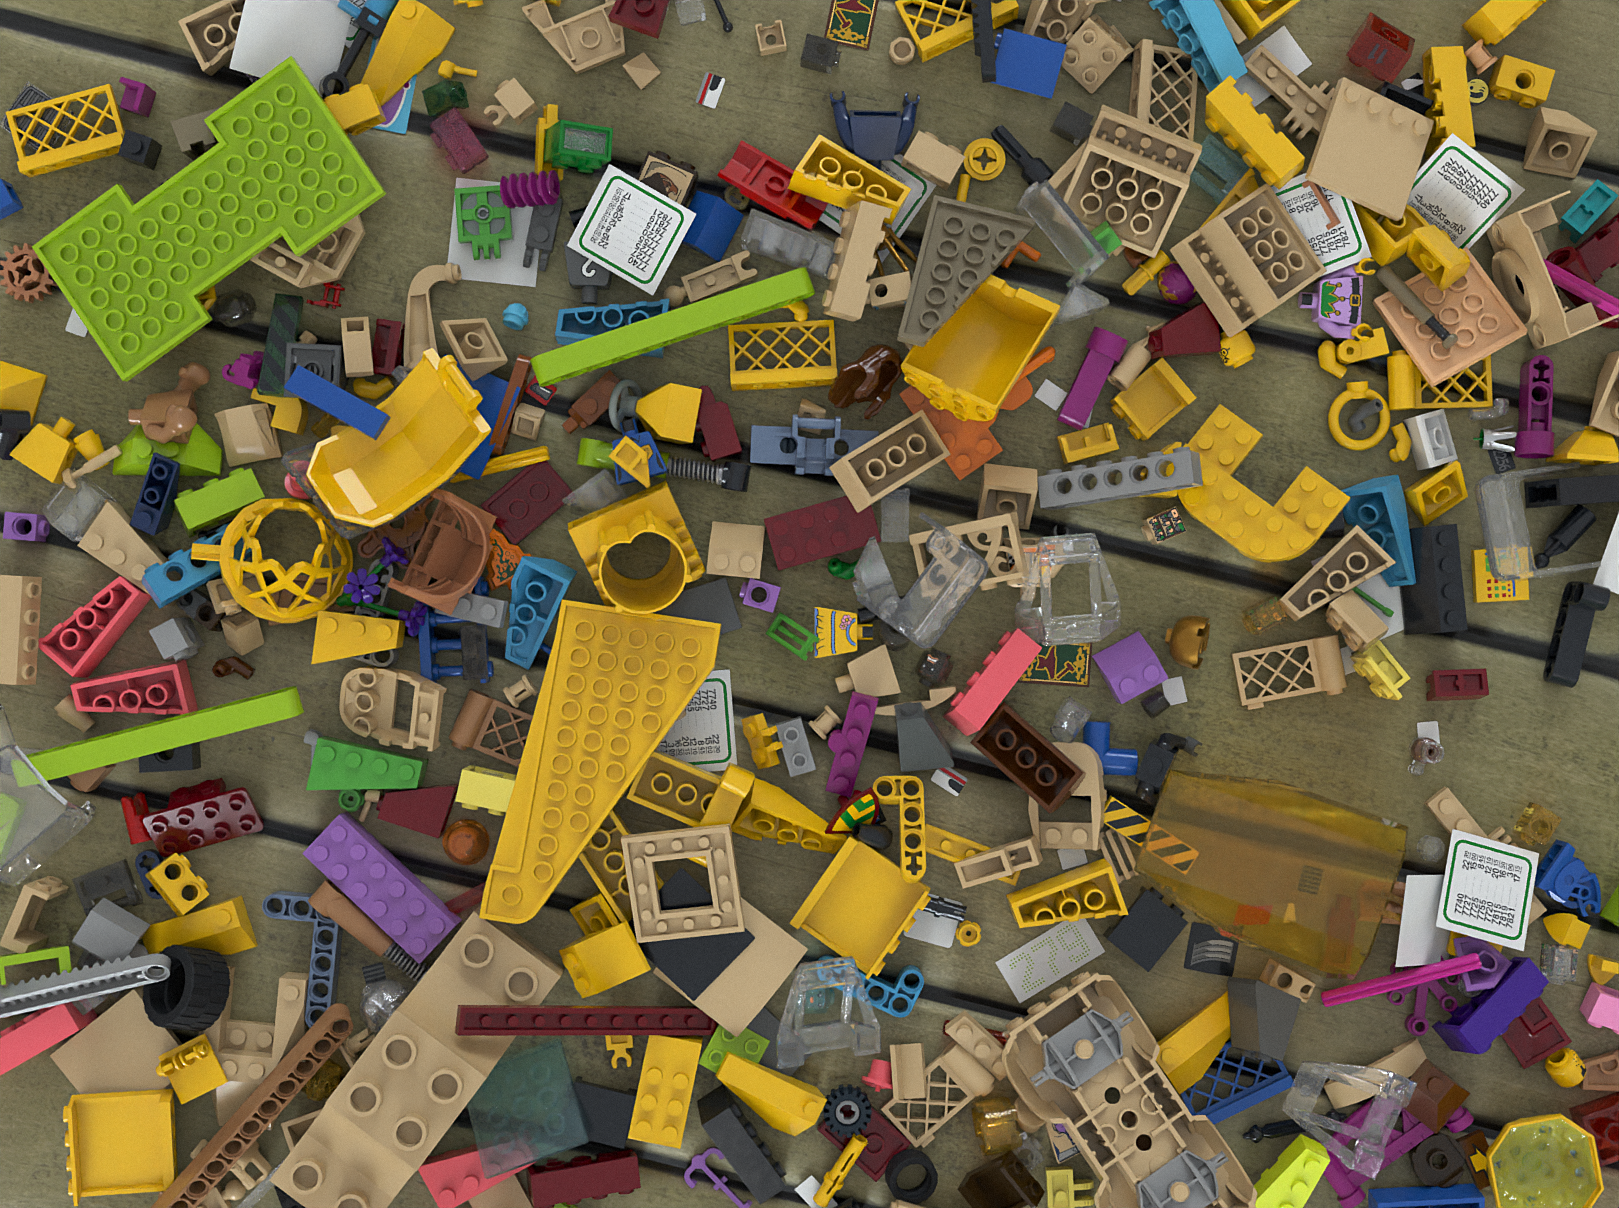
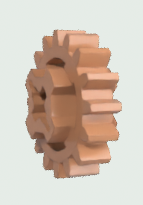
(24, 285)

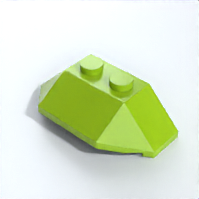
(196, 458)

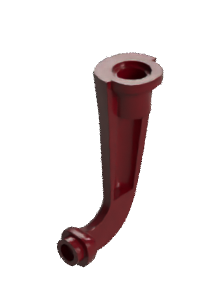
(1572, 262)

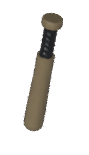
(1414, 304)

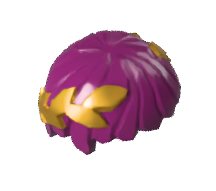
(1175, 284)

